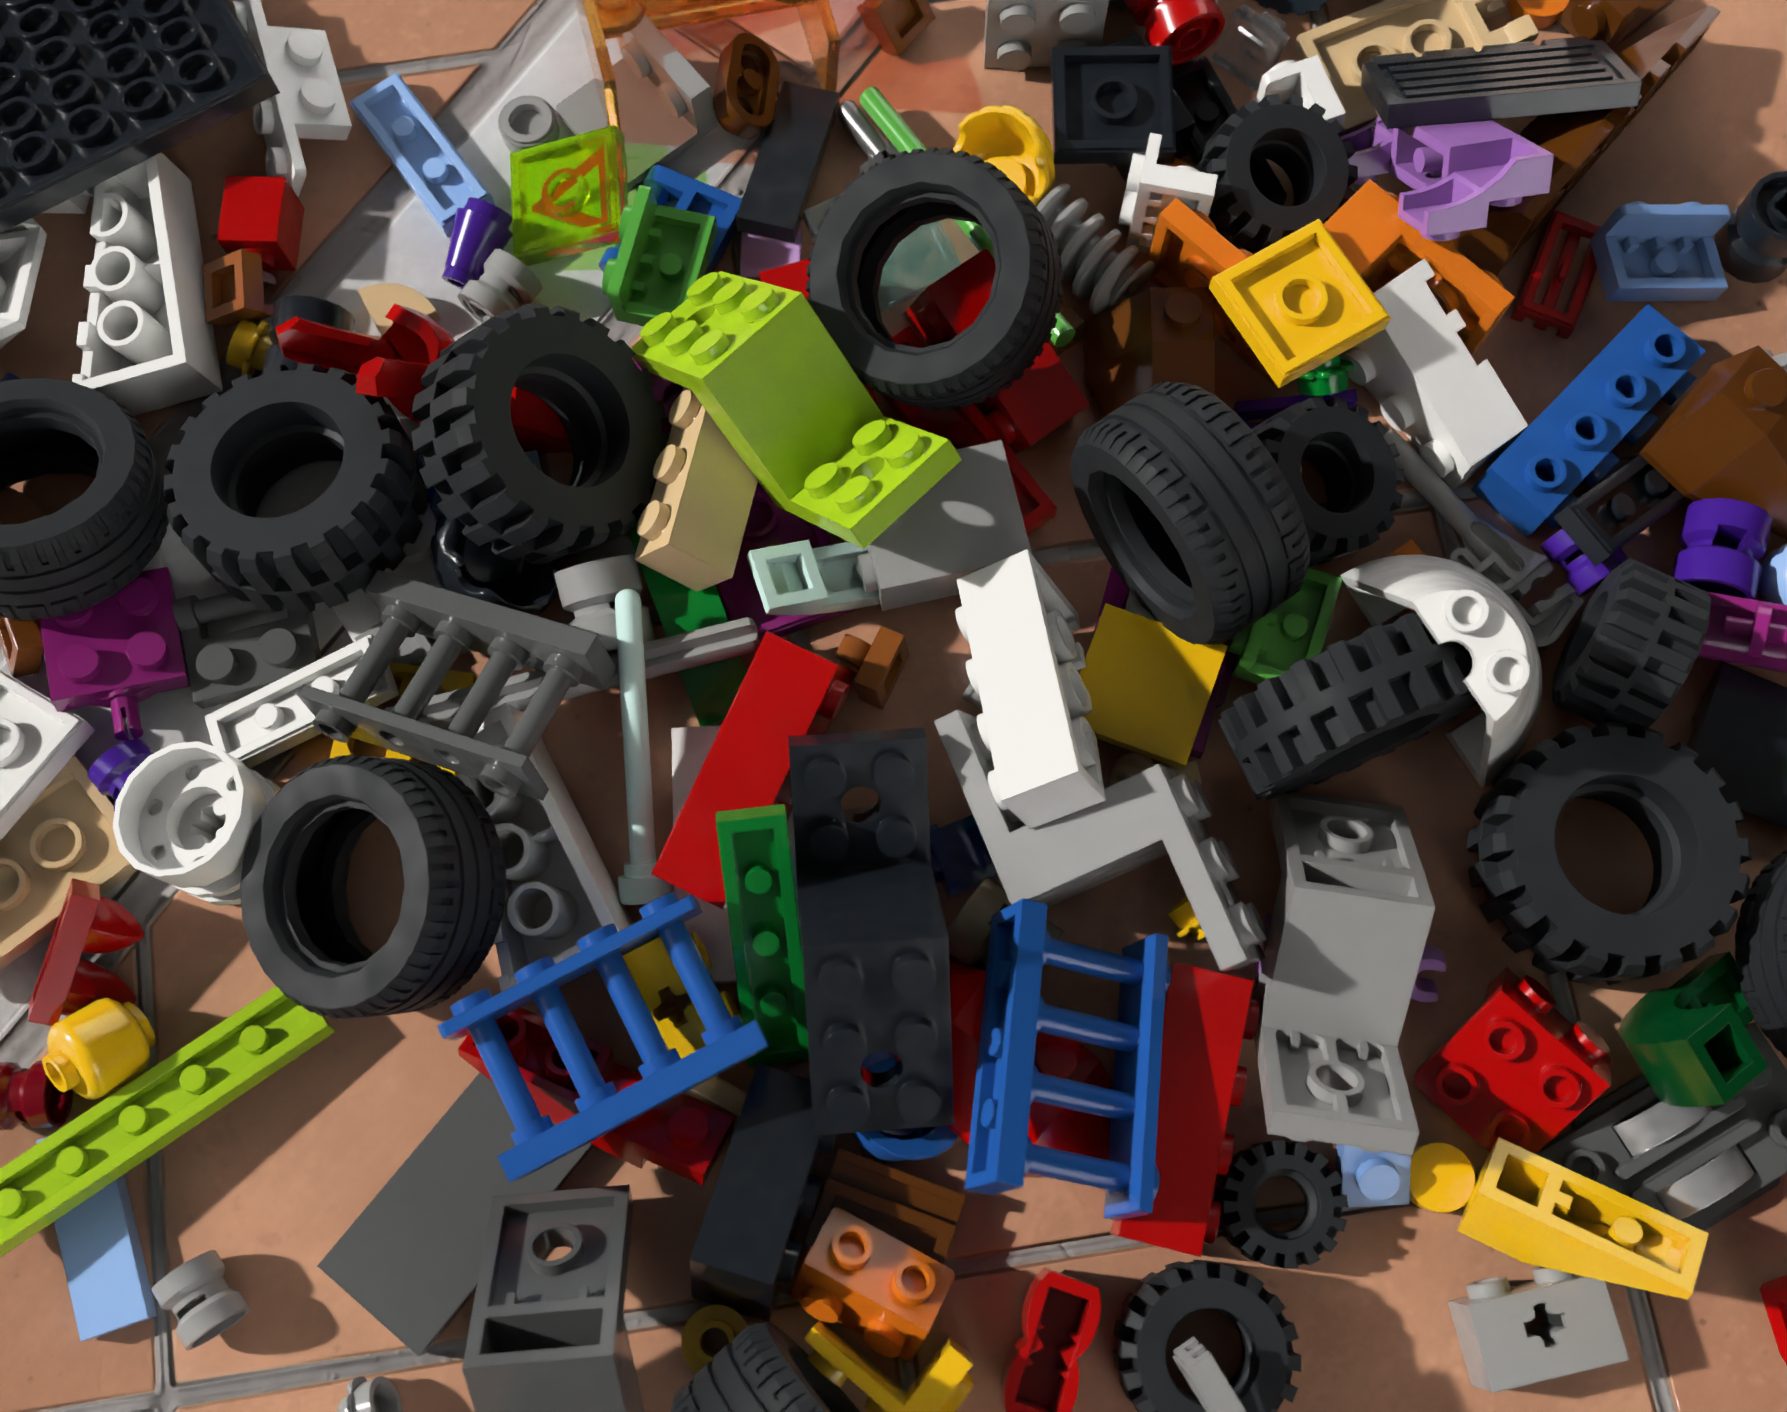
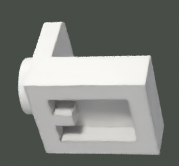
(1306, 80)

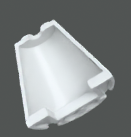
(1476, 613)

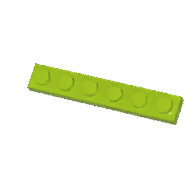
(152, 1112)

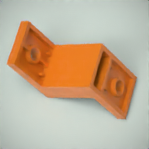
(1372, 237)

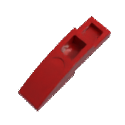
(676, 1135)

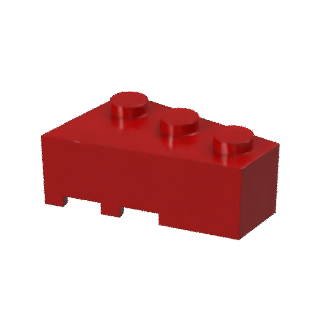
(1036, 401)

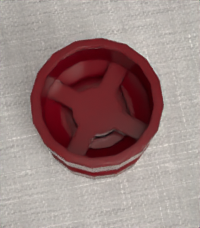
(31, 1098)

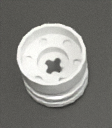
(191, 819)

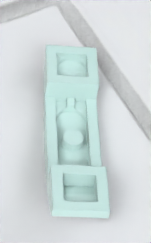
(810, 580)

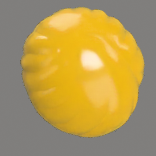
(1013, 144)

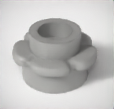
(371, 1396)

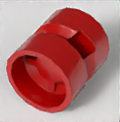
(1182, 24)

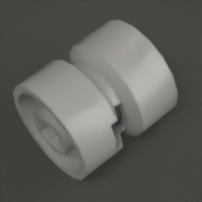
(591, 593)

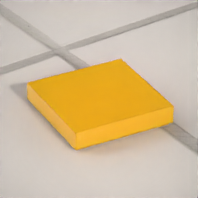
(1299, 303)
(1148, 685)

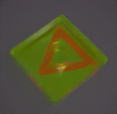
(568, 195)

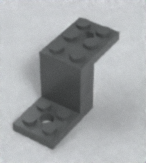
(554, 1328)

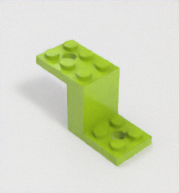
(793, 406)

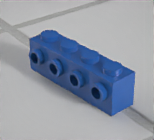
(1588, 420)

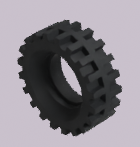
(1347, 706)

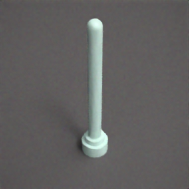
(637, 883)

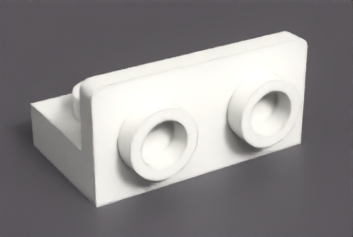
(1154, 187)

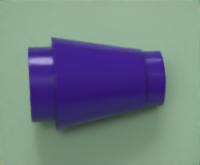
(475, 235)

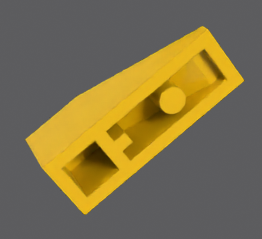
(1578, 1225)

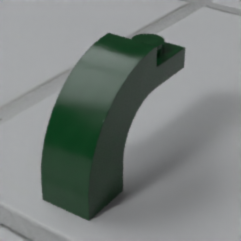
(1695, 1037)

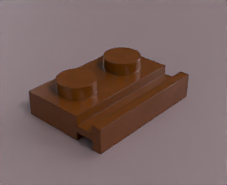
(892, 1201)

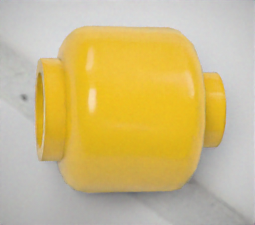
(98, 1048)

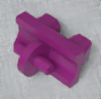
(1746, 633)

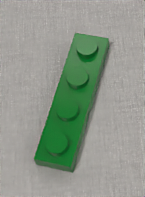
(764, 928)

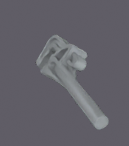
(1491, 551)

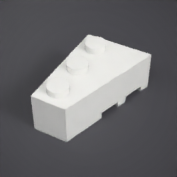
(1432, 384)

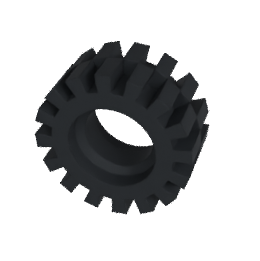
(1322, 1204)

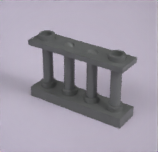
(461, 625)

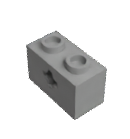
(1575, 1338)

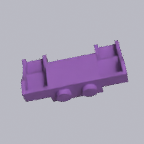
(1452, 171)

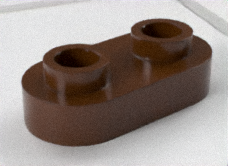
(746, 86)

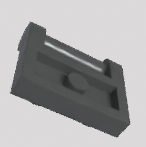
(245, 659)

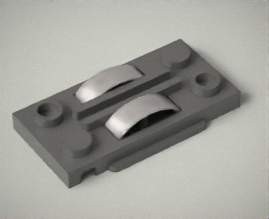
(1684, 1159)

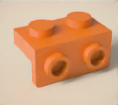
(872, 1285)

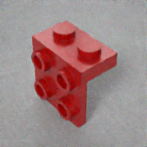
(1516, 1067)

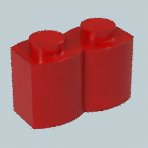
(1057, 1328)

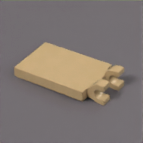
(1399, 29)
(56, 839)

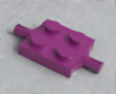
(117, 652)

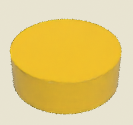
(1440, 1178)

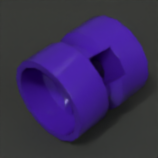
(1722, 546)

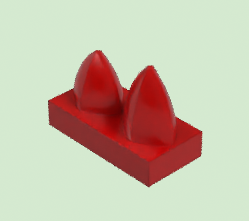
(89, 926)

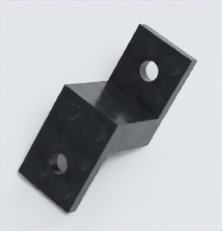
(871, 933)

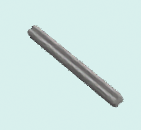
(660, 658)

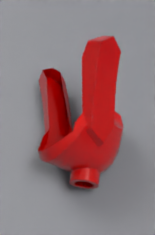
(383, 365)

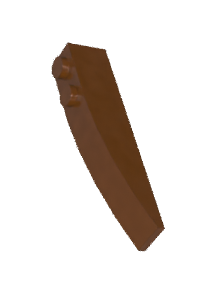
(1580, 141)

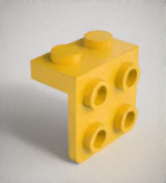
(938, 1387)

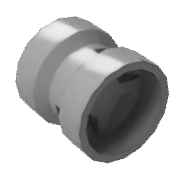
(502, 286)
(200, 1299)

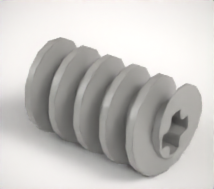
(1089, 260)

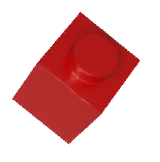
(262, 218)

